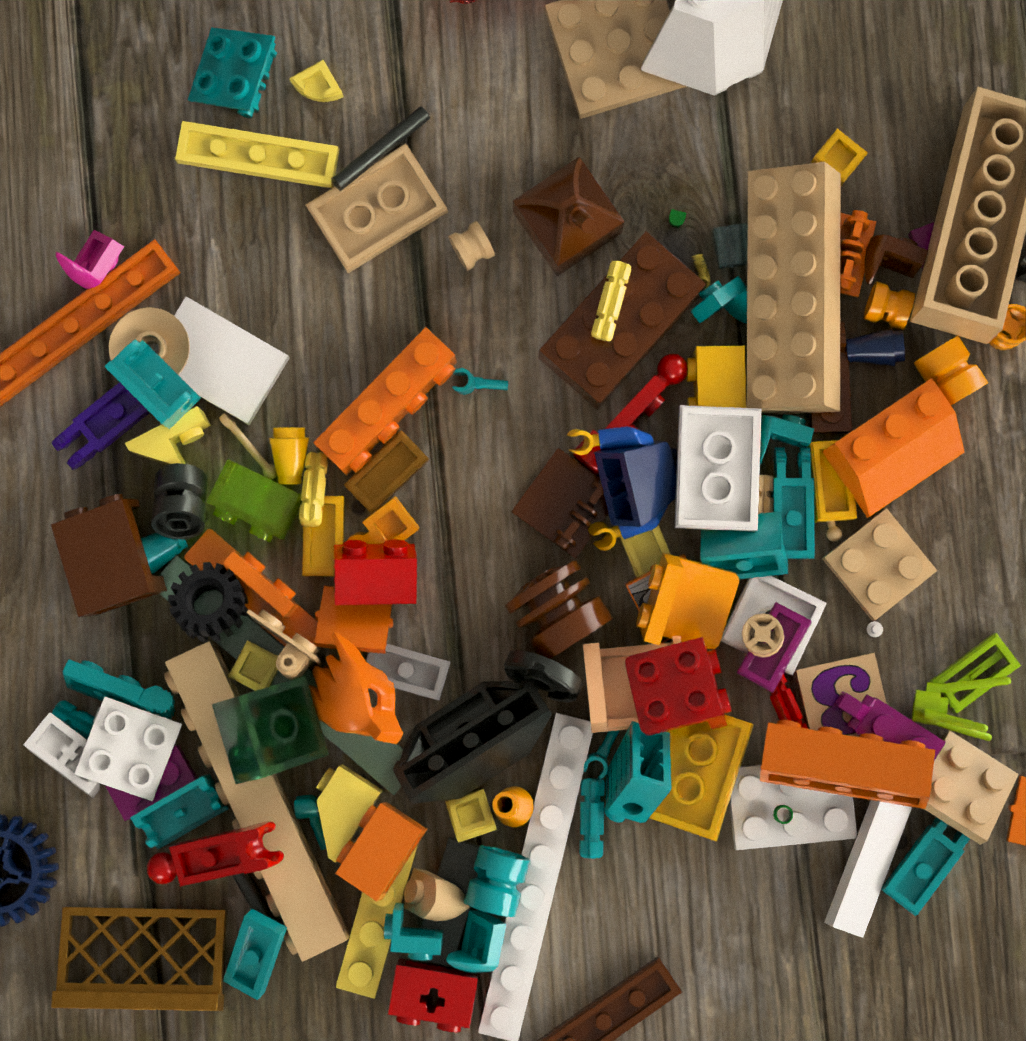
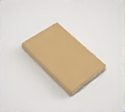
(377, 208)

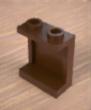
(105, 557)

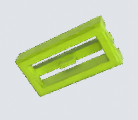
(1002, 651)

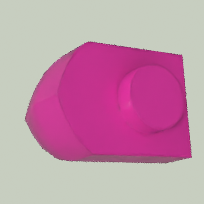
(93, 261)

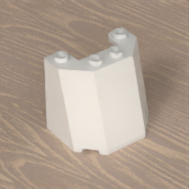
(713, 42)

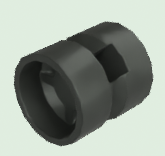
(179, 501)

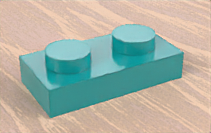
(254, 954)

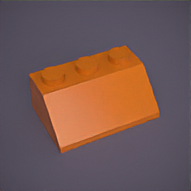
(897, 448)

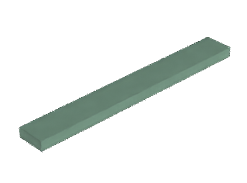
(371, 755)

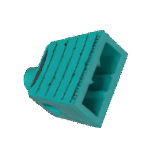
(636, 790)

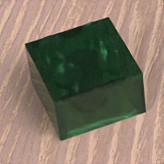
(270, 730)

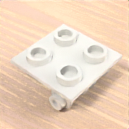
(127, 748)

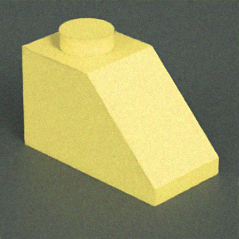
(342, 806)

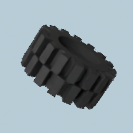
(195, 585)

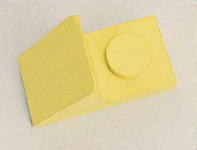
(160, 442)

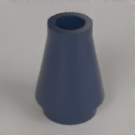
(878, 347)

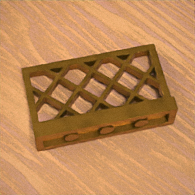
(140, 996)

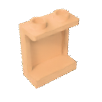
(608, 685)

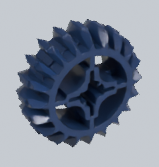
(34, 876)

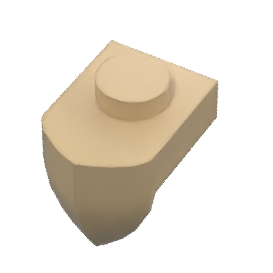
(433, 897)

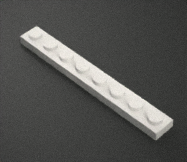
(545, 848)

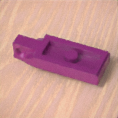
(878, 718)

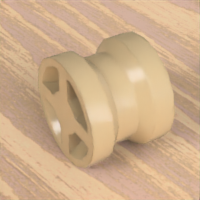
(471, 245)
(763, 625)

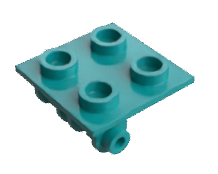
(233, 70)

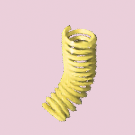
(701, 269)

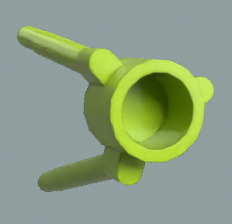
(932, 708)

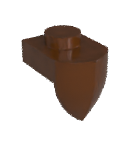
(894, 254)

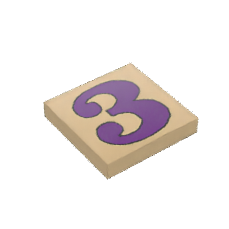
(823, 683)

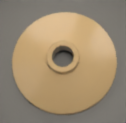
(155, 327)

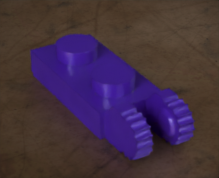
(101, 424)

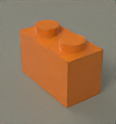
(380, 850)

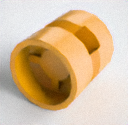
(950, 370)

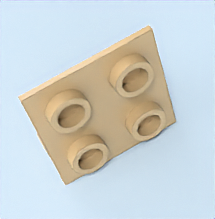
(297, 653)

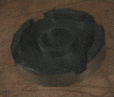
(544, 674)

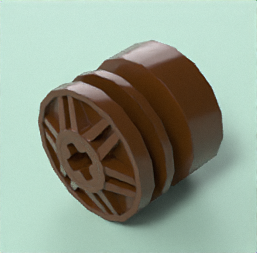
(558, 610)

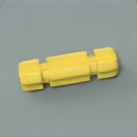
(611, 300)
(313, 489)

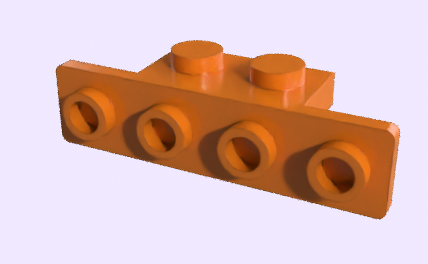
(260, 590)

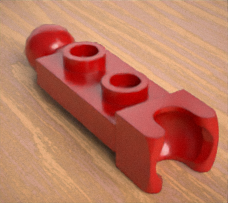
(671, 370)
(215, 856)

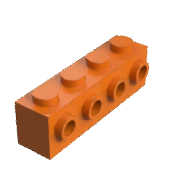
(386, 401)
(847, 764)

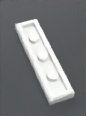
(867, 867)

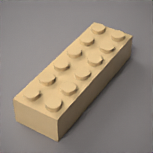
(977, 222)
(793, 289)

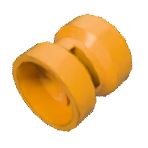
(889, 305)
(1014, 326)

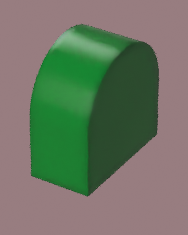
(676, 218)

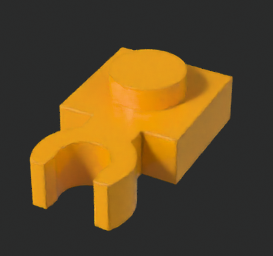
(387, 523)

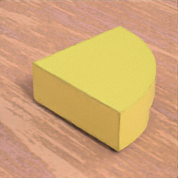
(317, 83)

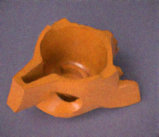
(344, 697)

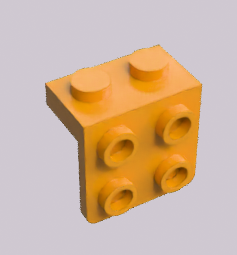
(687, 601)

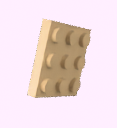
(605, 49)

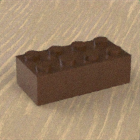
(653, 301)

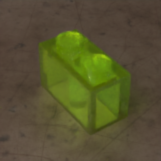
(255, 500)

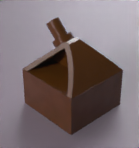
(568, 216)

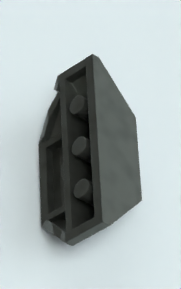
(471, 740)

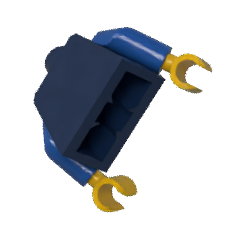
(635, 480)

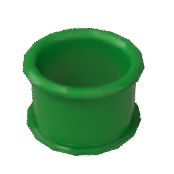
(790, 814)

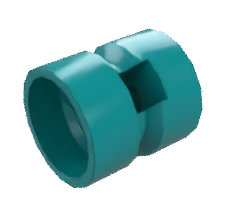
(497, 881)

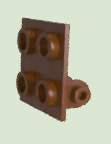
(563, 503)

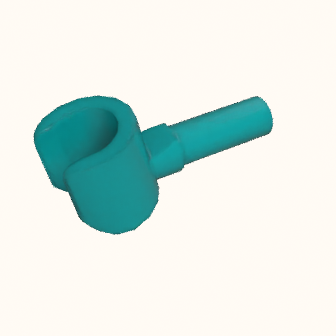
(478, 383)
(602, 753)
(306, 807)

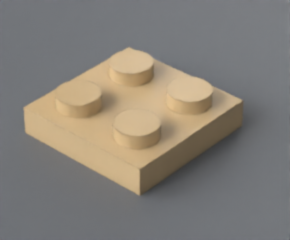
(879, 564)
(968, 788)

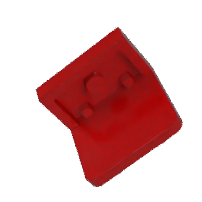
(677, 687)

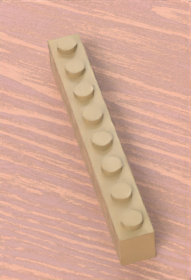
(295, 883)

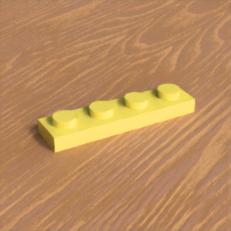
(257, 154)
(366, 946)

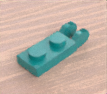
(796, 504)
(93, 682)
(924, 867)

